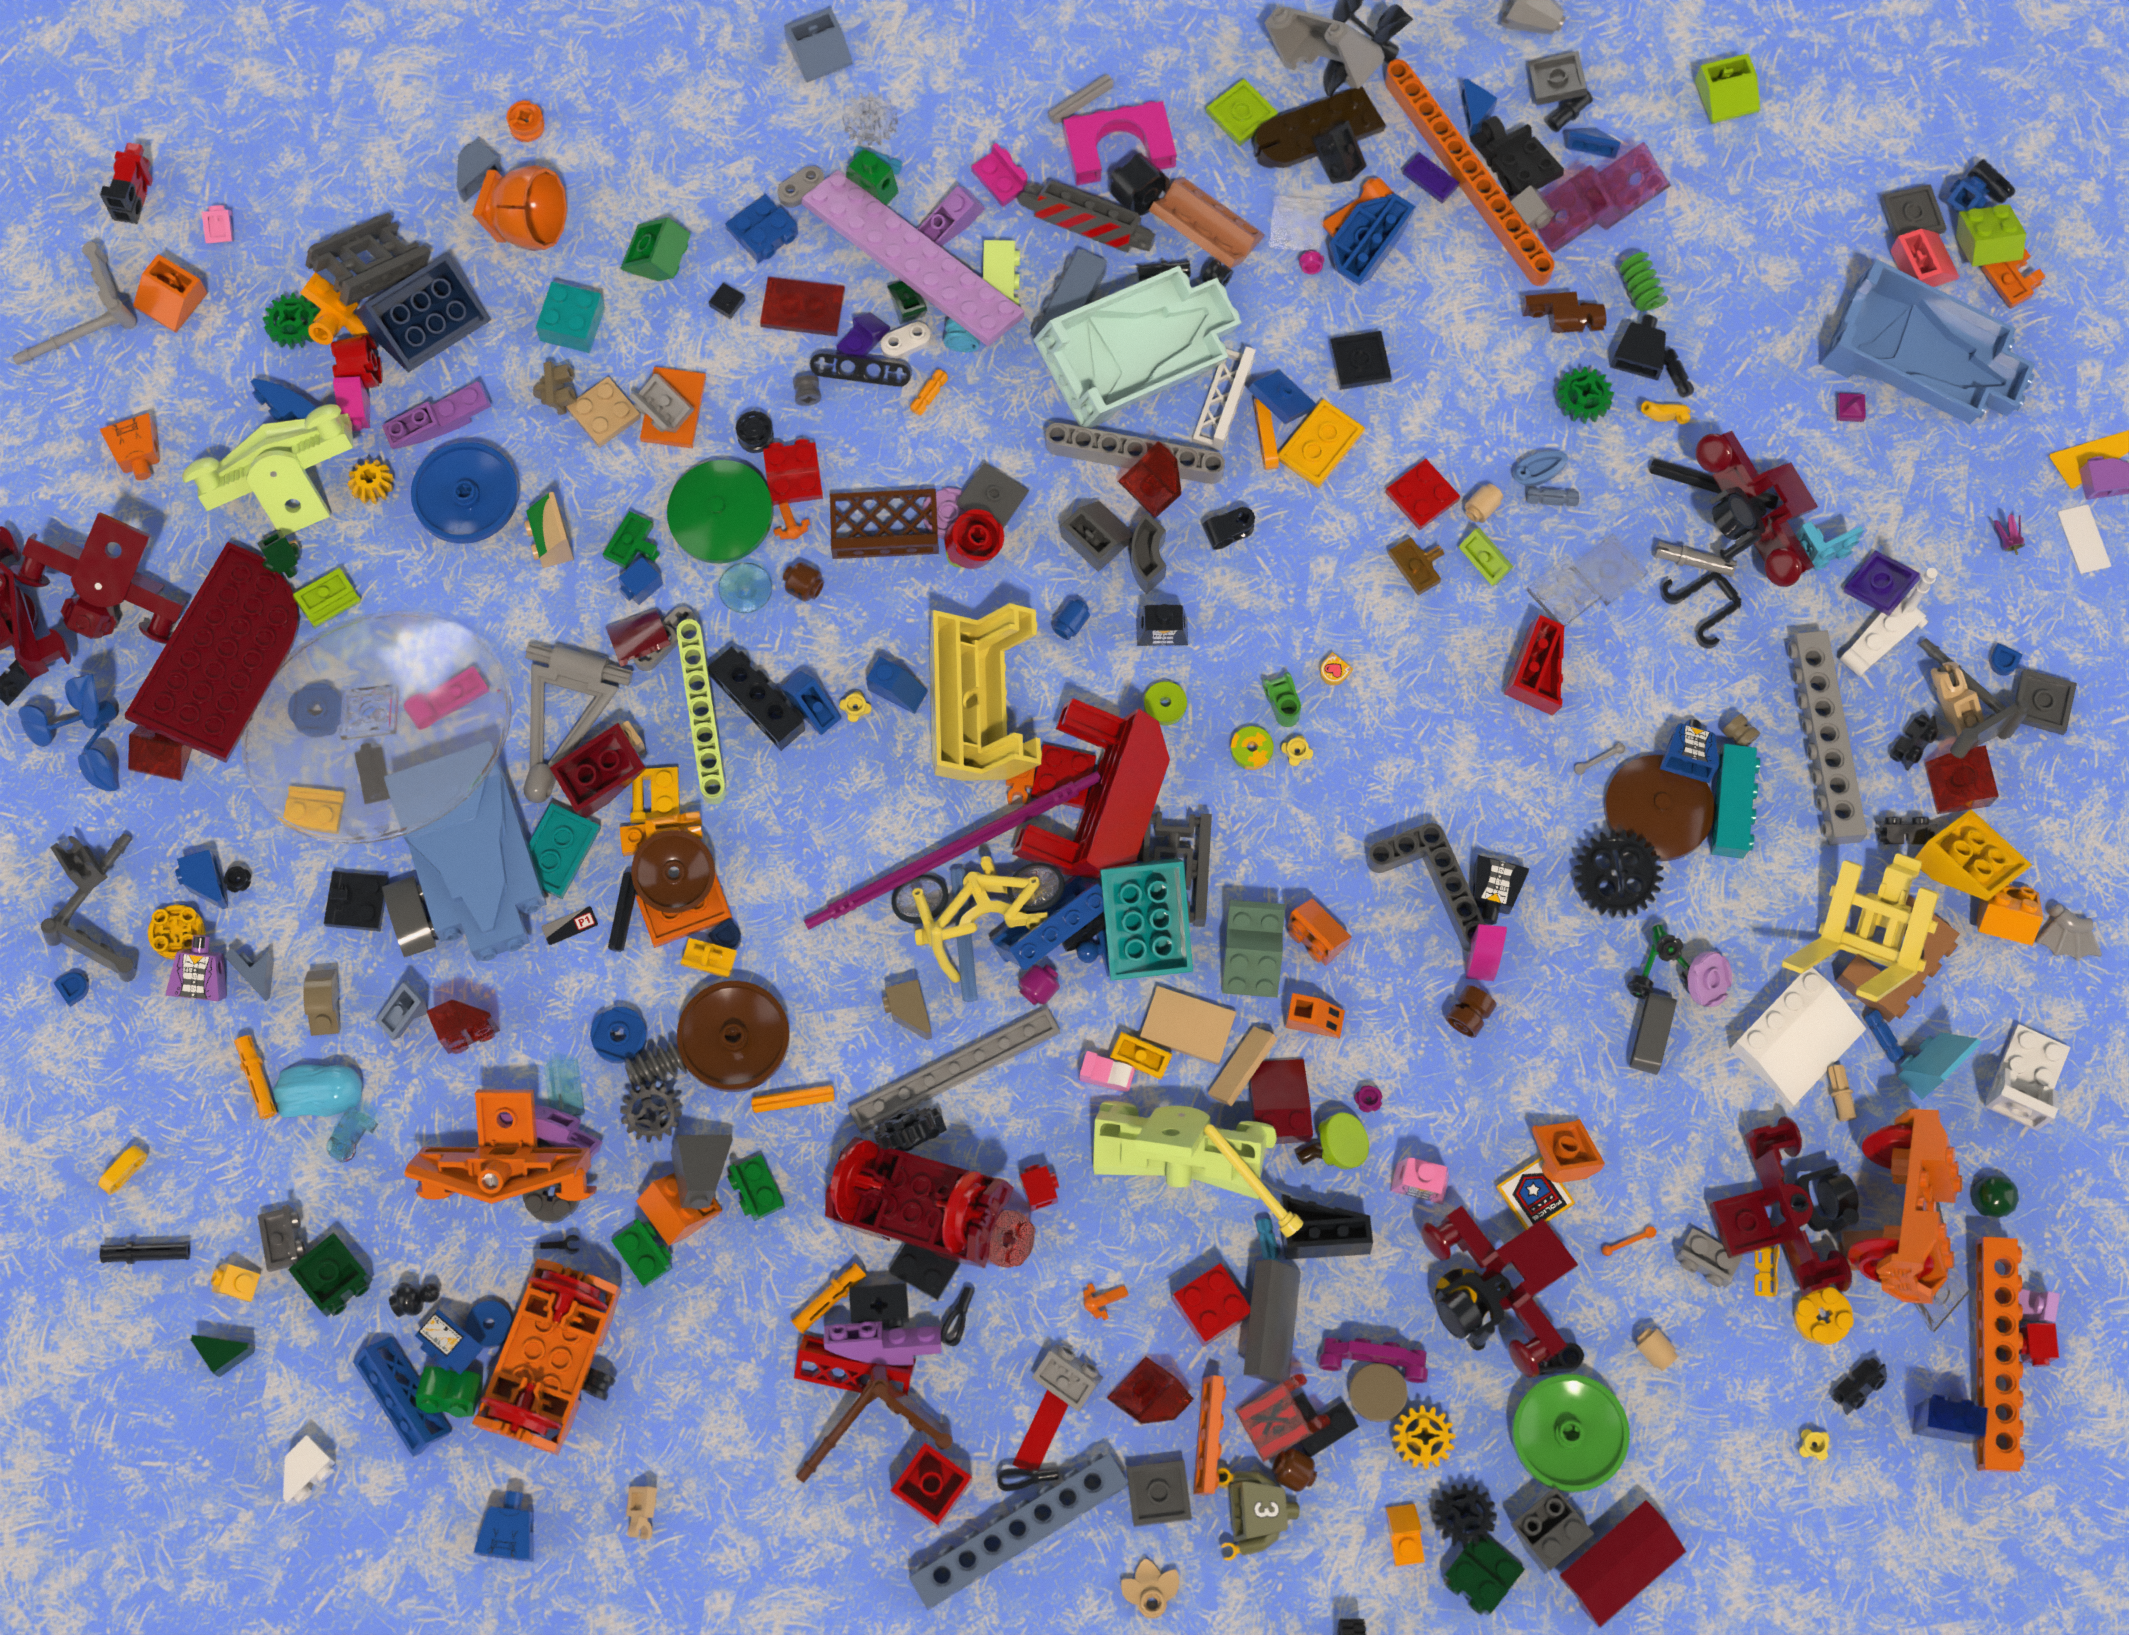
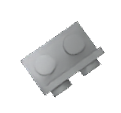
(1708, 1258)
(1067, 1376)

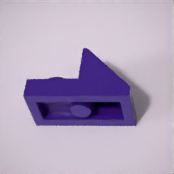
(864, 336)

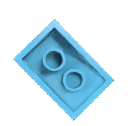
(1935, 1061)

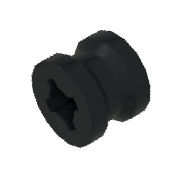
(1215, 270)
(598, 1384)

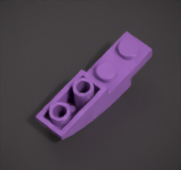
(437, 419)
(559, 1129)
(872, 1344)

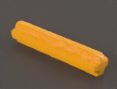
(793, 1098)

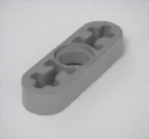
(671, 619)

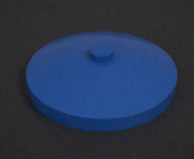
(464, 492)

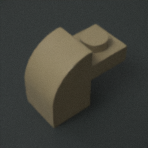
(320, 1001)

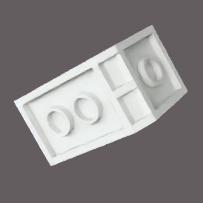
(2028, 1078)

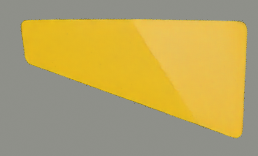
(2074, 458)

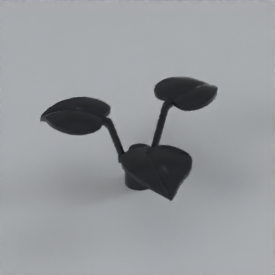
(1388, 25)

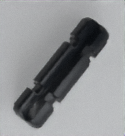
(1678, 373)

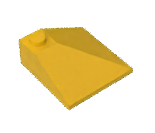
(1972, 858)

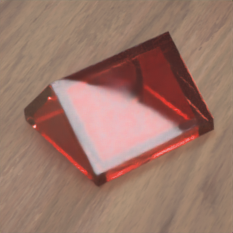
(157, 754)

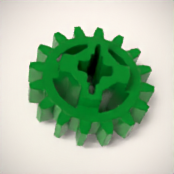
(290, 310)
(1587, 383)

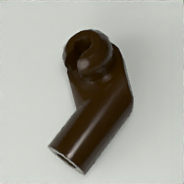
(1310, 1153)

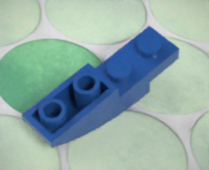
(283, 402)

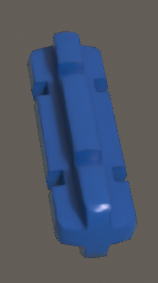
(1884, 1036)

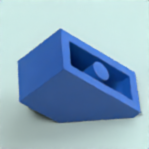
(895, 685)
(811, 701)
(202, 877)

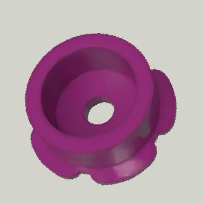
(1368, 1091)

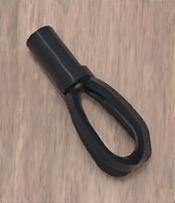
(961, 1308)
(1036, 1477)

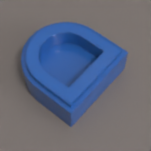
(2004, 660)
(72, 987)

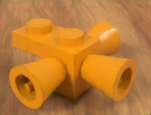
(332, 313)

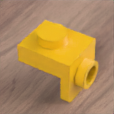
(234, 1282)

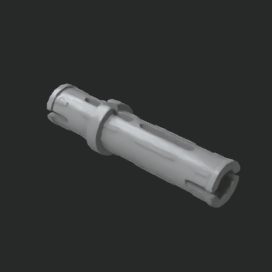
(1683, 555)

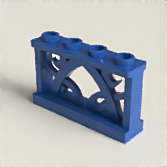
(1075, 909)

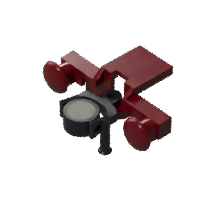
(1743, 512)

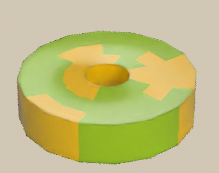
(1252, 759)

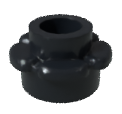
(233, 873)

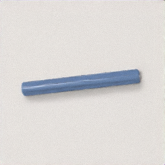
(964, 942)

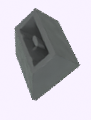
(1096, 534)
(1551, 1530)

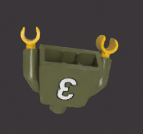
(1257, 1511)

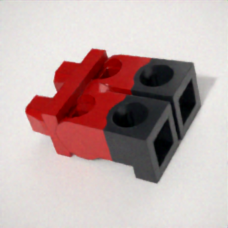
(128, 187)

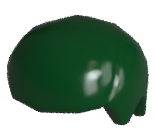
(1995, 1196)

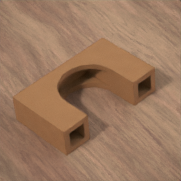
(1894, 1003)

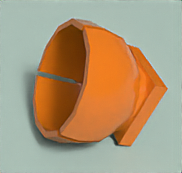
(523, 207)

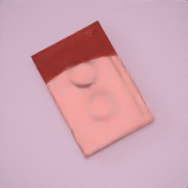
(802, 306)

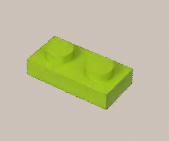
(1485, 556)

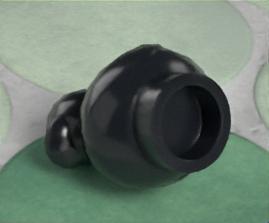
(410, 1301)

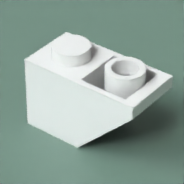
(303, 1469)

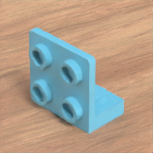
(1820, 552)

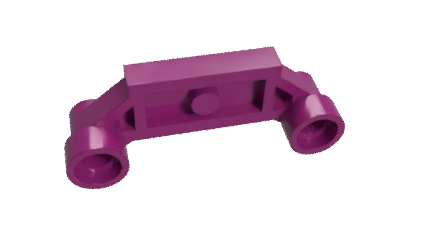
(1363, 1350)

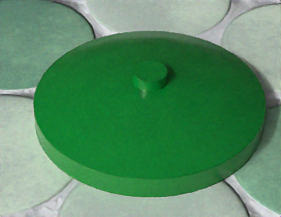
(720, 511)

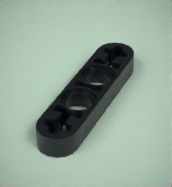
(860, 373)

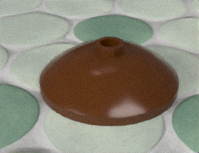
(652, 867)

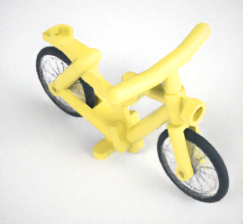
(926, 896)

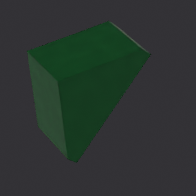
(907, 302)
(221, 1354)

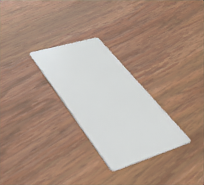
(2084, 539)

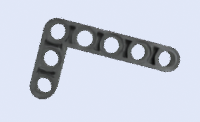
(1439, 875)

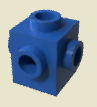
(1960, 199)

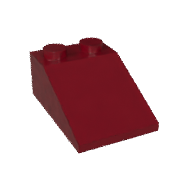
(598, 771)
(1282, 1099)

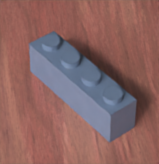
(1075, 289)

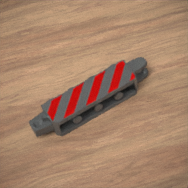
(1087, 216)

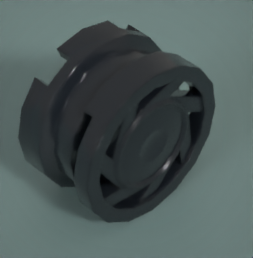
(754, 432)

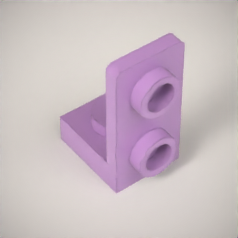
(2036, 1306)

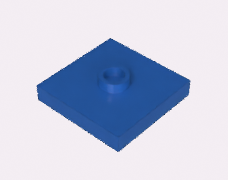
(1282, 397)

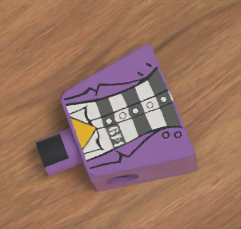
(198, 972)

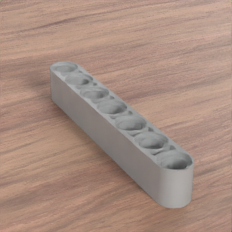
(1123, 445)

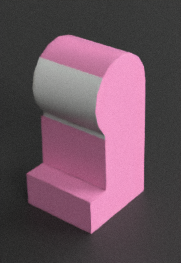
(1106, 1072)

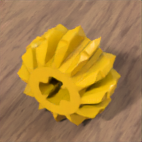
(360, 481)

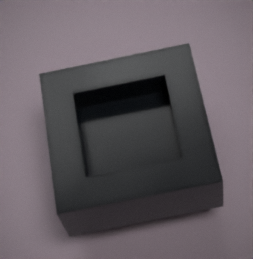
(726, 300)

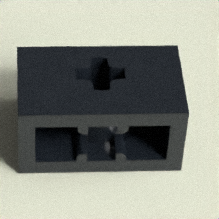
(892, 1296)

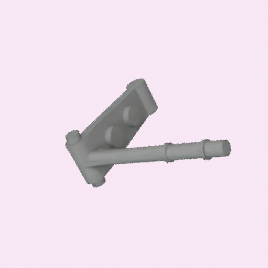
(108, 294)

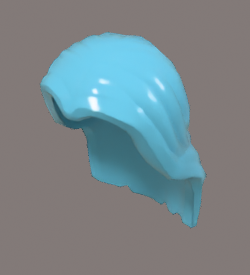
(317, 1090)

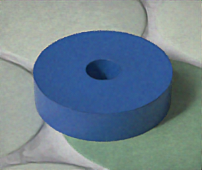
(489, 1311)

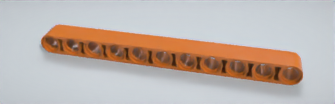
(1469, 183)

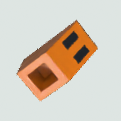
(1314, 1016)

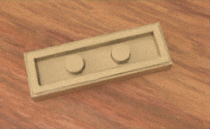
(1242, 1066)

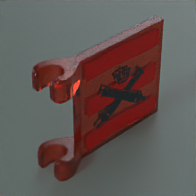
(1276, 1420)

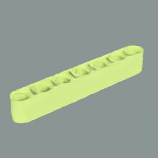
(698, 699)

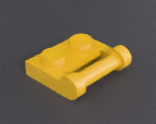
(664, 794)

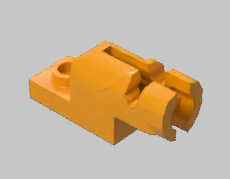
(635, 835)

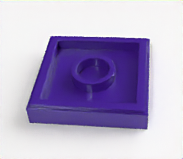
(1882, 583)

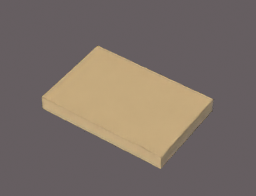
(1188, 1025)

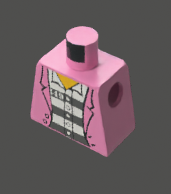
(1421, 1180)

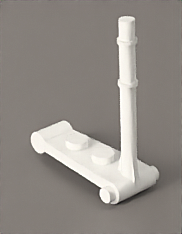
(1889, 630)

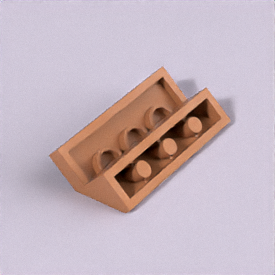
(1207, 222)

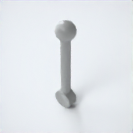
(1580, 768)

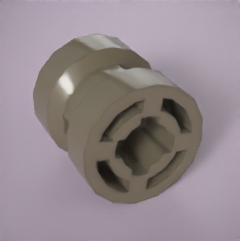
(1742, 734)

